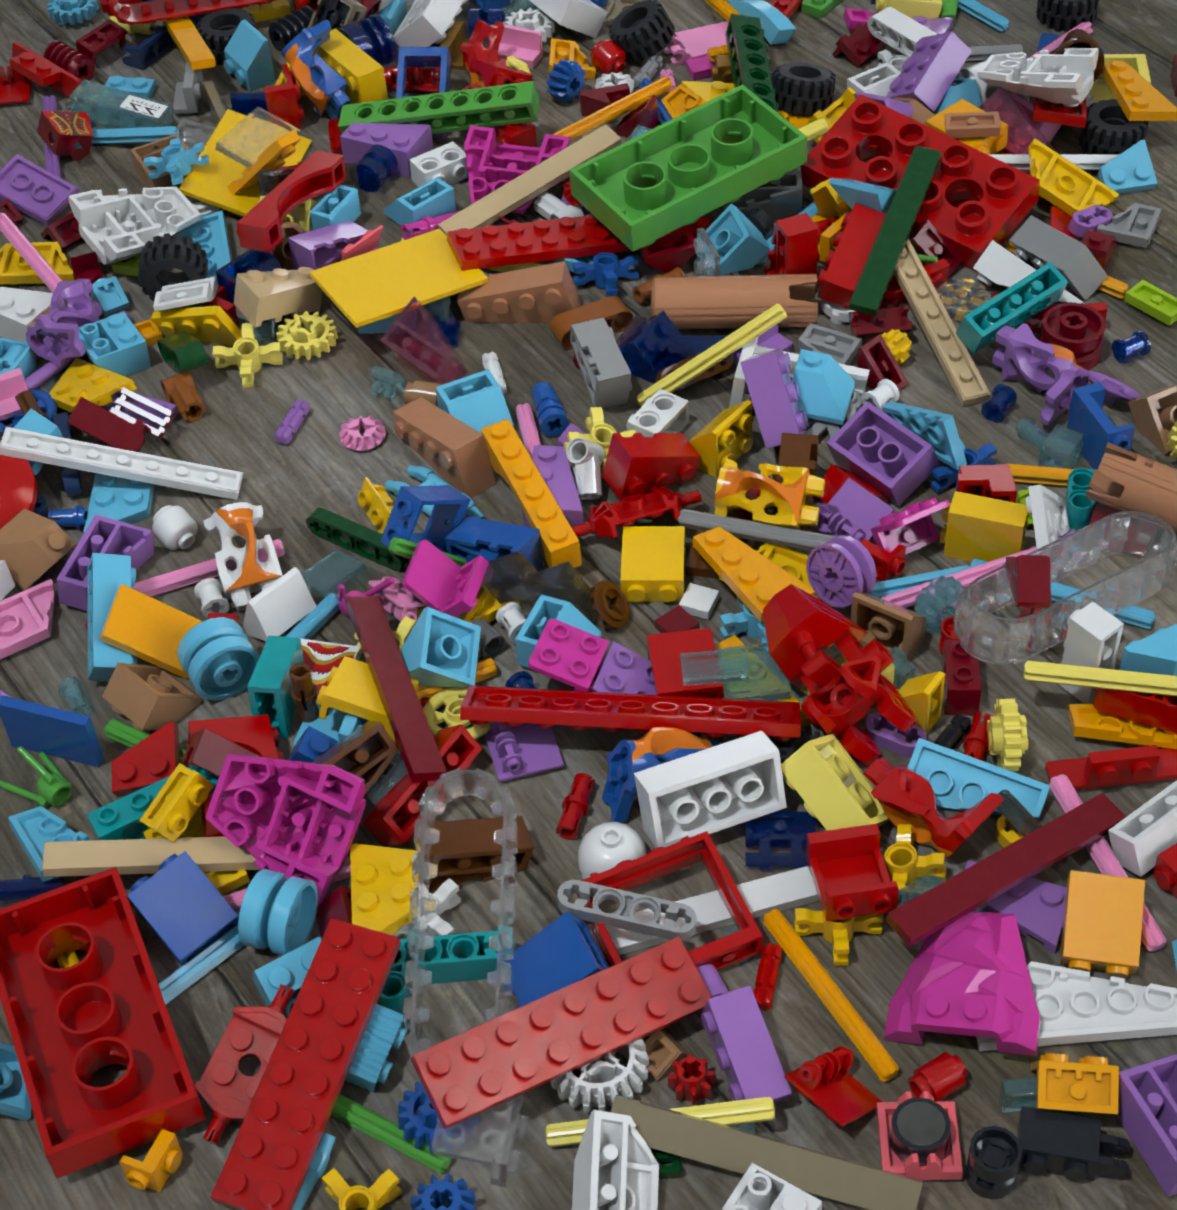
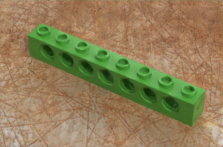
(452, 109)

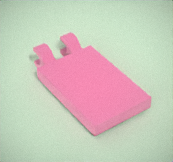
(696, 42)

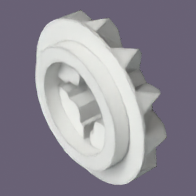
(614, 78)

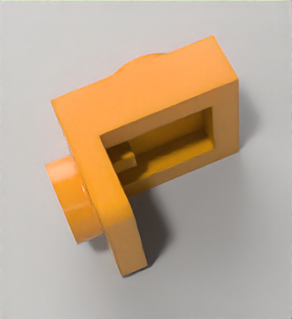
(157, 1166)

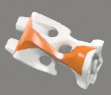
(251, 574)

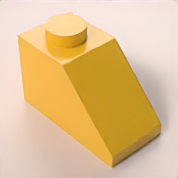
(925, 698)

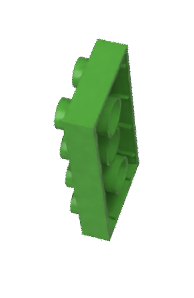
(688, 167)

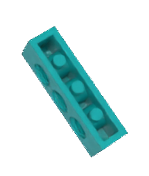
(1012, 307)
(121, 817)

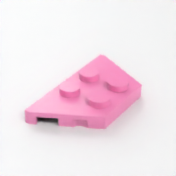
(26, 618)

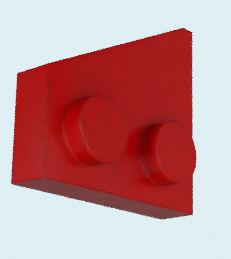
(146, 761)

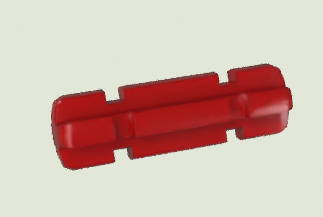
(334, 136)
(767, 975)

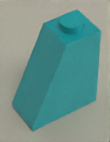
(271, 684)

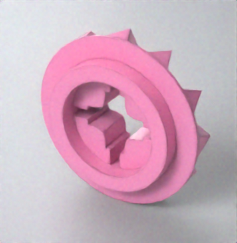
(373, 435)

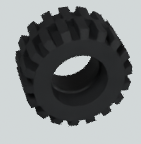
(1066, 14)
(219, 27)
(642, 30)
(803, 88)
(1109, 129)
(170, 253)

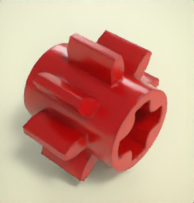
(691, 1079)

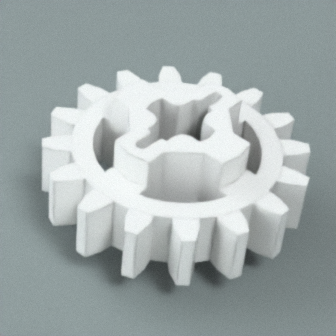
(532, 20)

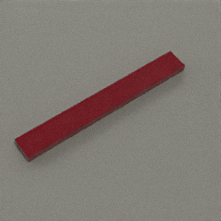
(395, 689)
(1004, 870)

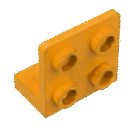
(1076, 1087)

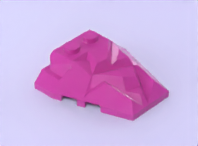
(496, 163)
(289, 814)
(969, 984)

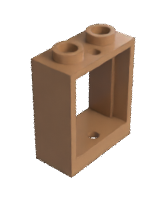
(141, 152)

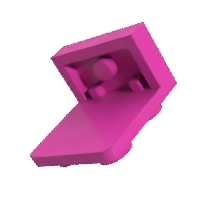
(909, 527)
(442, 582)
(568, 655)

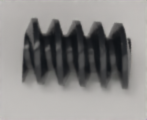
(289, 27)

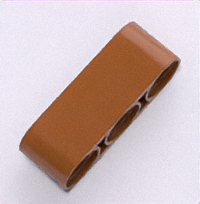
(611, 308)

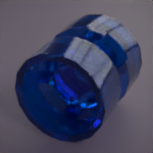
(489, 17)
(375, 167)

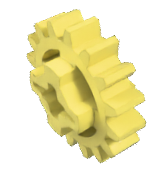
(307, 335)
(1007, 734)

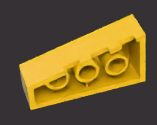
(362, 73)

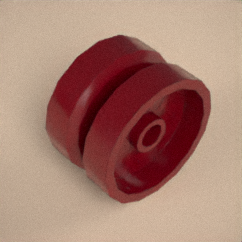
(1076, 329)

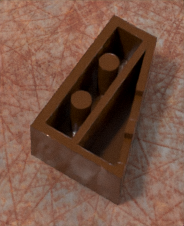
(797, 451)
(363, 753)
(469, 852)

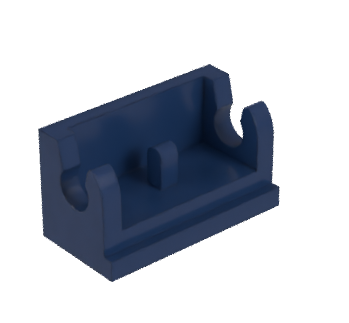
(148, 50)

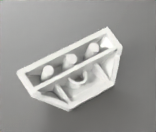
(614, 1166)

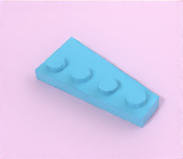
(213, 237)
(933, 427)
(965, 781)

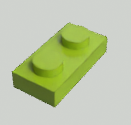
(1153, 302)

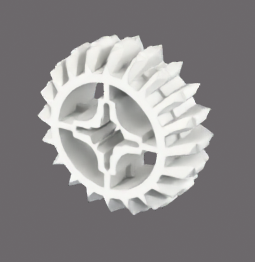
(605, 1079)

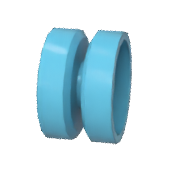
(217, 658)
(277, 912)

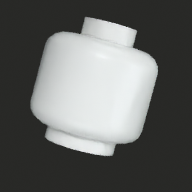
(174, 527)

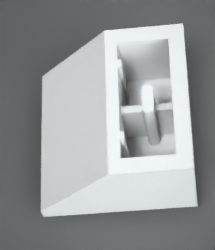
(874, 81)
(766, 1191)

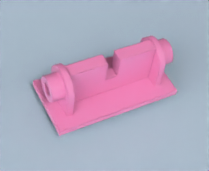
(398, 599)

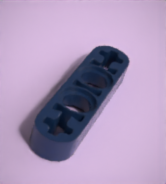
(70, 476)

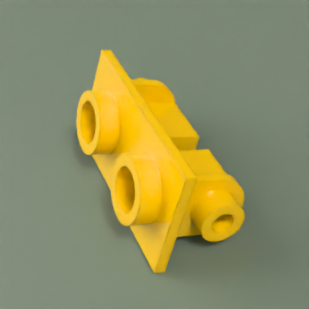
(375, 504)

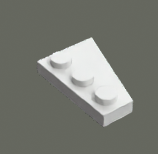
(1048, 514)

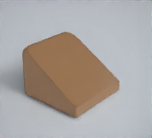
(662, 1051)

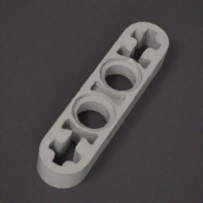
(628, 904)

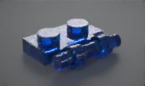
(778, 830)

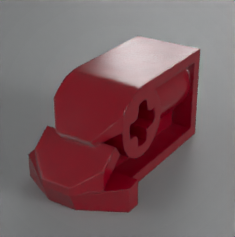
(107, 426)

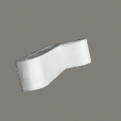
(897, 30)

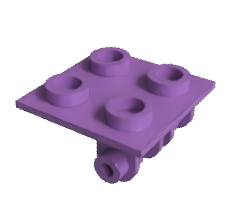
(851, 512)
(624, 673)
(522, 750)

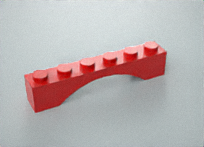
(315, 176)

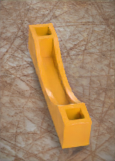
(517, 468)

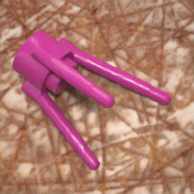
(342, 597)

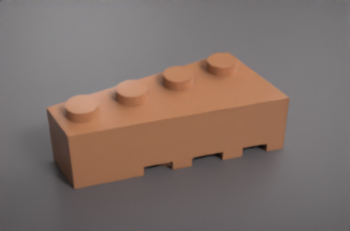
(521, 296)
(446, 445)

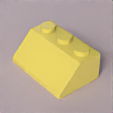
(832, 785)

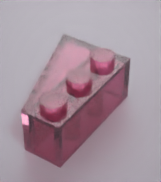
(1020, 126)
(423, 344)

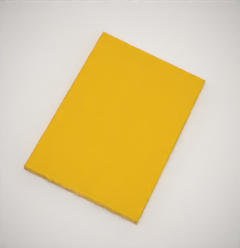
(211, 180)
(389, 277)

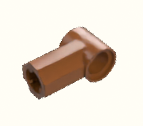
(182, 392)

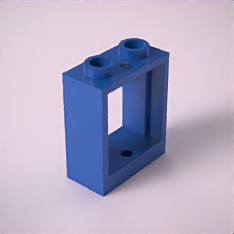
(423, 58)
(447, 503)

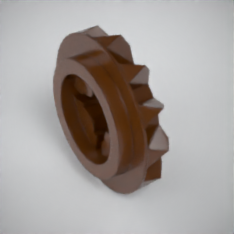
(618, 612)

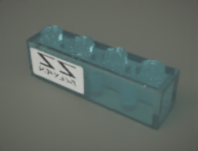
(119, 108)

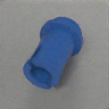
(70, 517)

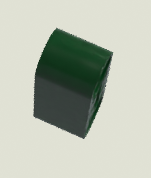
(182, 352)

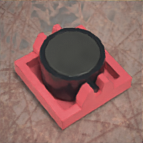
(919, 1137)

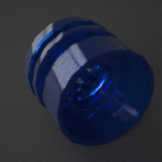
(373, 38)

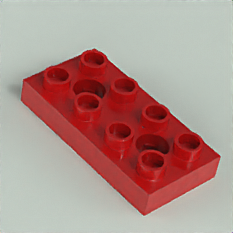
(996, 191)
(87, 1018)

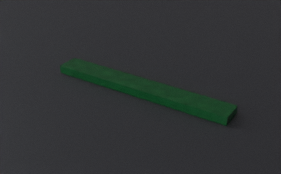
(895, 231)

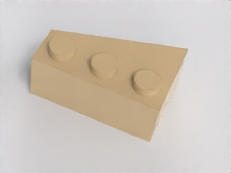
(276, 294)

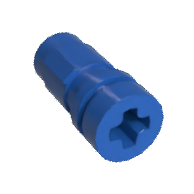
(550, 412)

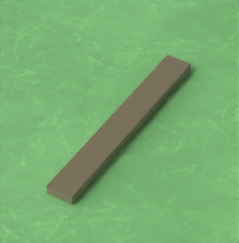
(797, 1165)

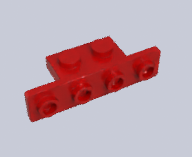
(42, 70)
(1117, 767)

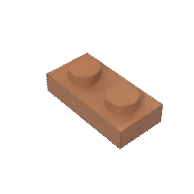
(972, 124)

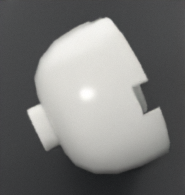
(607, 846)

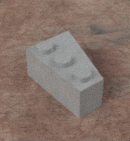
(1044, 244)
(601, 363)

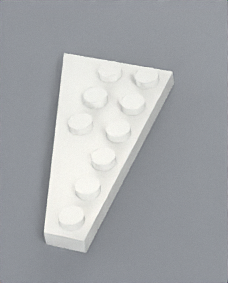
(1094, 1009)

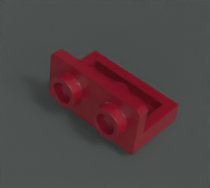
(859, 45)

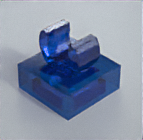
(451, 329)

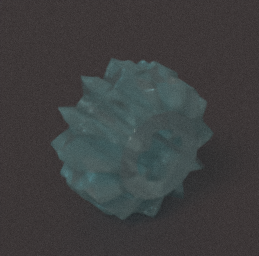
(938, 600)

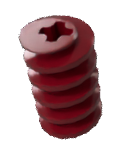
(70, 60)

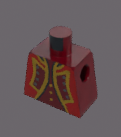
(66, 133)

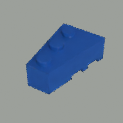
(494, 540)

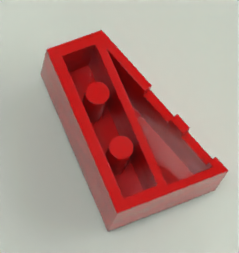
(648, 462)

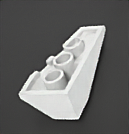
(1006, 269)

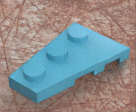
(41, 826)

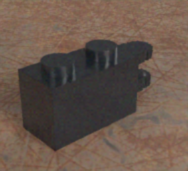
(1069, 1146)

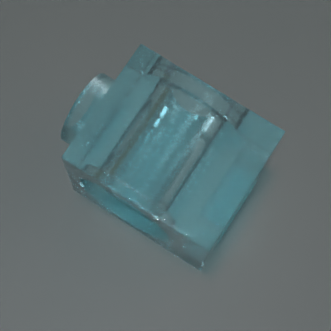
(1061, 448)

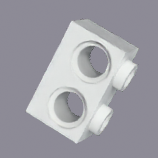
(443, 162)
(660, 414)

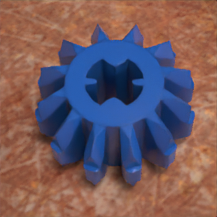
(566, 81)
(443, 1195)

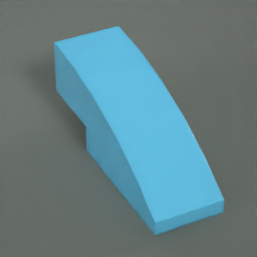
(776, 25)

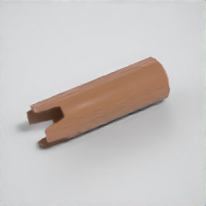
(734, 299)
(1135, 484)

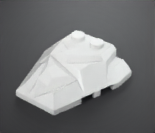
(1045, 76)
(124, 223)

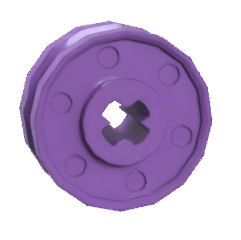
(840, 570)

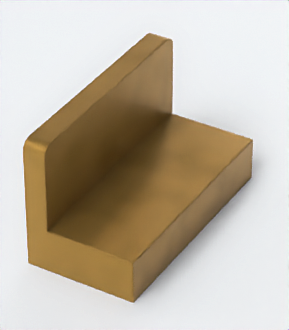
(453, 40)

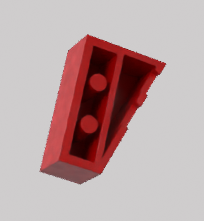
(794, 247)

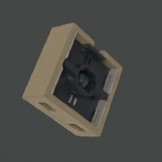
(338, 13)

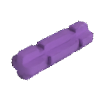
(292, 422)

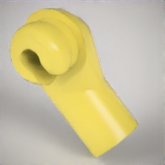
(515, 63)

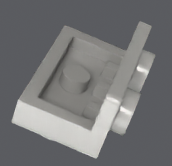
(188, 92)

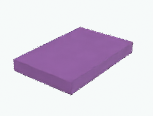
(34, 190)

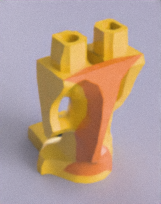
(787, 496)

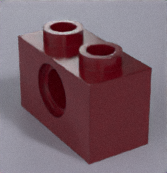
(962, 680)

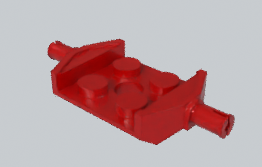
(652, 505)
(248, 1034)

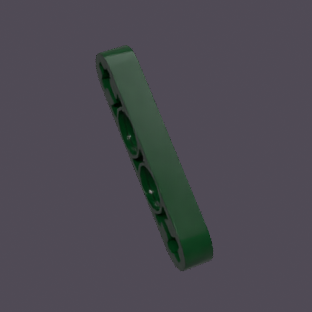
(353, 538)

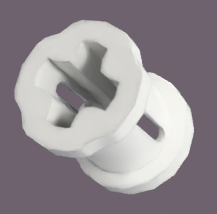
(882, 394)
(209, 593)
(511, 618)

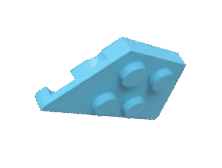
(120, 499)

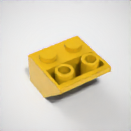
(724, 438)

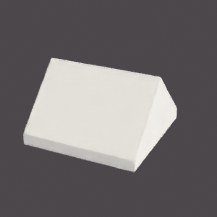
(278, 606)

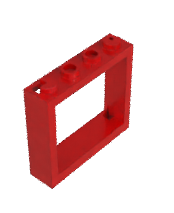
(663, 861)

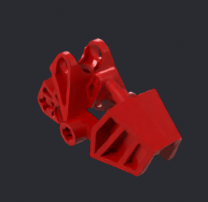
(839, 695)

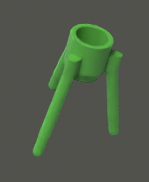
(51, 786)

